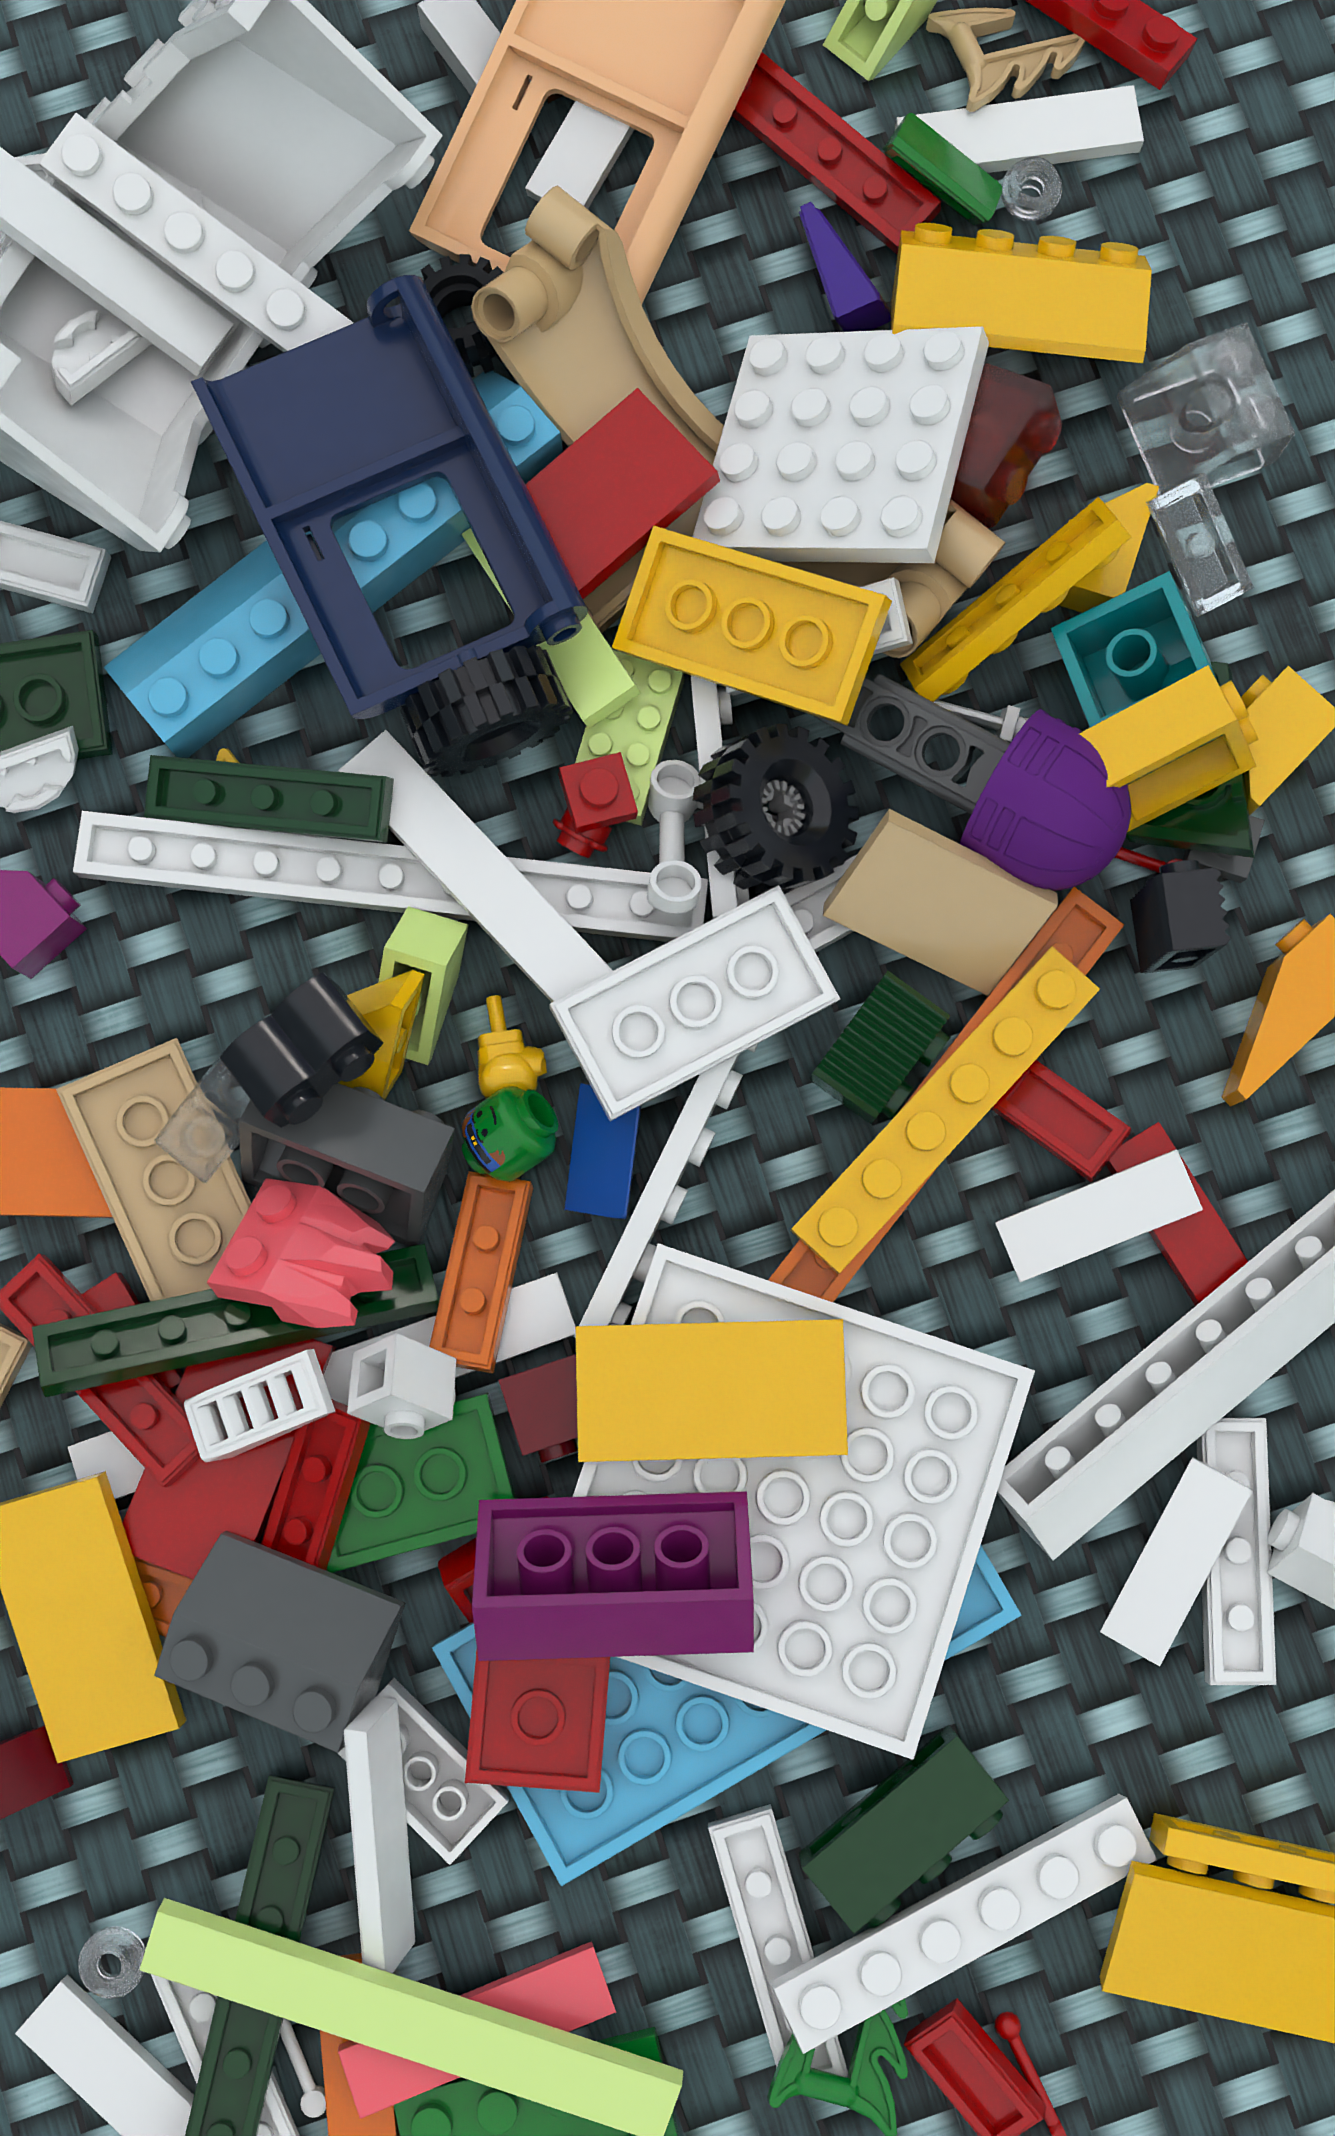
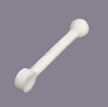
(313, 2098)

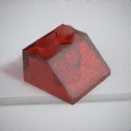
(1006, 436)

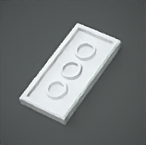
(694, 1003)

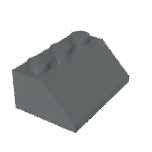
(360, 1150)
(280, 1640)

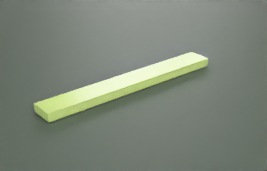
(411, 2020)

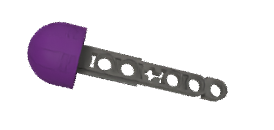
(1032, 802)

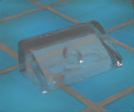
(1199, 543)

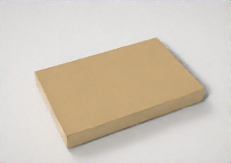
(938, 903)

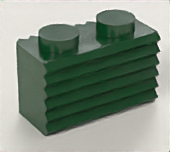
(881, 1048)

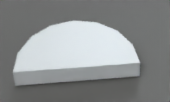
(91, 351)
(37, 770)

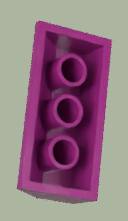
(613, 1576)

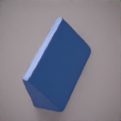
(601, 1159)

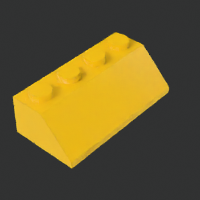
(1023, 292)

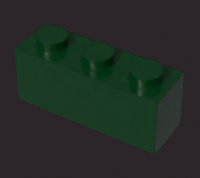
(903, 1831)

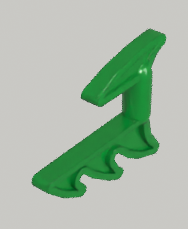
(865, 2086)

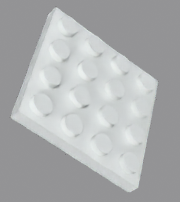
(844, 445)

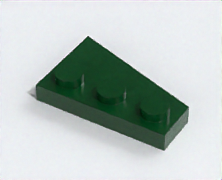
(1209, 823)

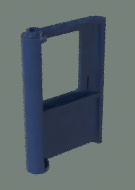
(356, 425)

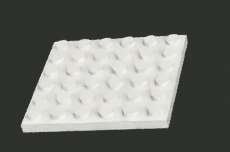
(850, 1552)

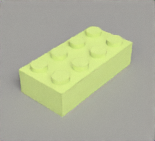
(637, 727)

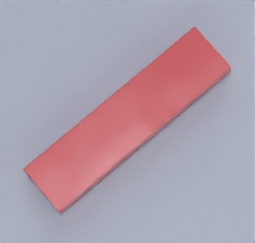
(555, 1992)

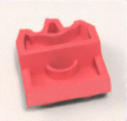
(303, 1256)

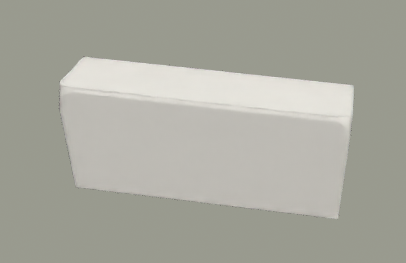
(460, 35)

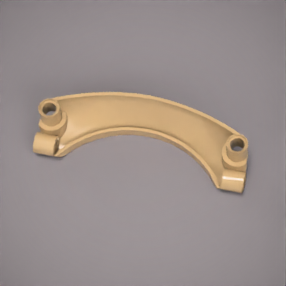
(582, 344)

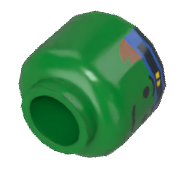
(509, 1133)

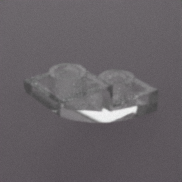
(206, 1123)

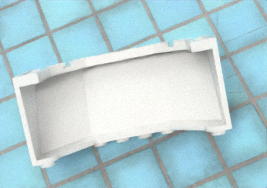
(290, 153)

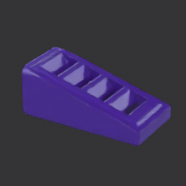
(849, 291)

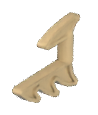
(991, 71)

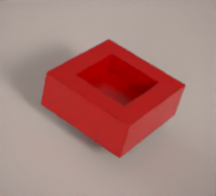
(598, 793)

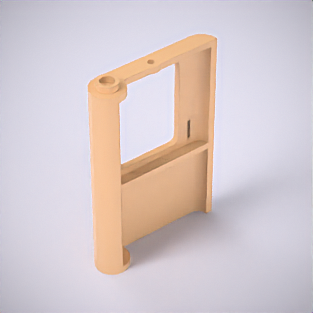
(645, 62)

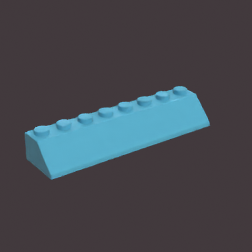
(246, 627)

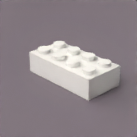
(435, 1790)

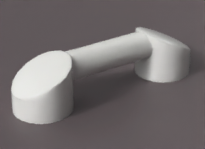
(673, 882)

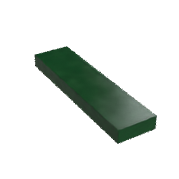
(269, 798)

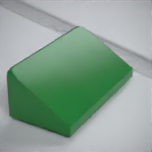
(944, 170)

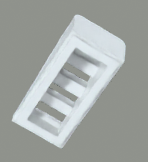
(220, 1421)

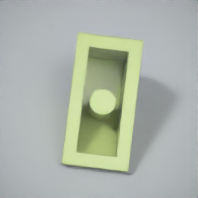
(874, 31)
(433, 948)

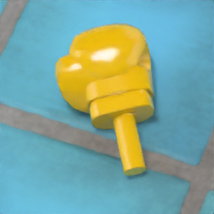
(504, 1057)

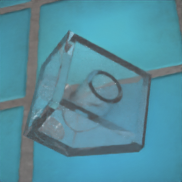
(1207, 411)

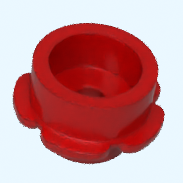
(584, 842)

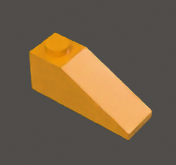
(1289, 1007)

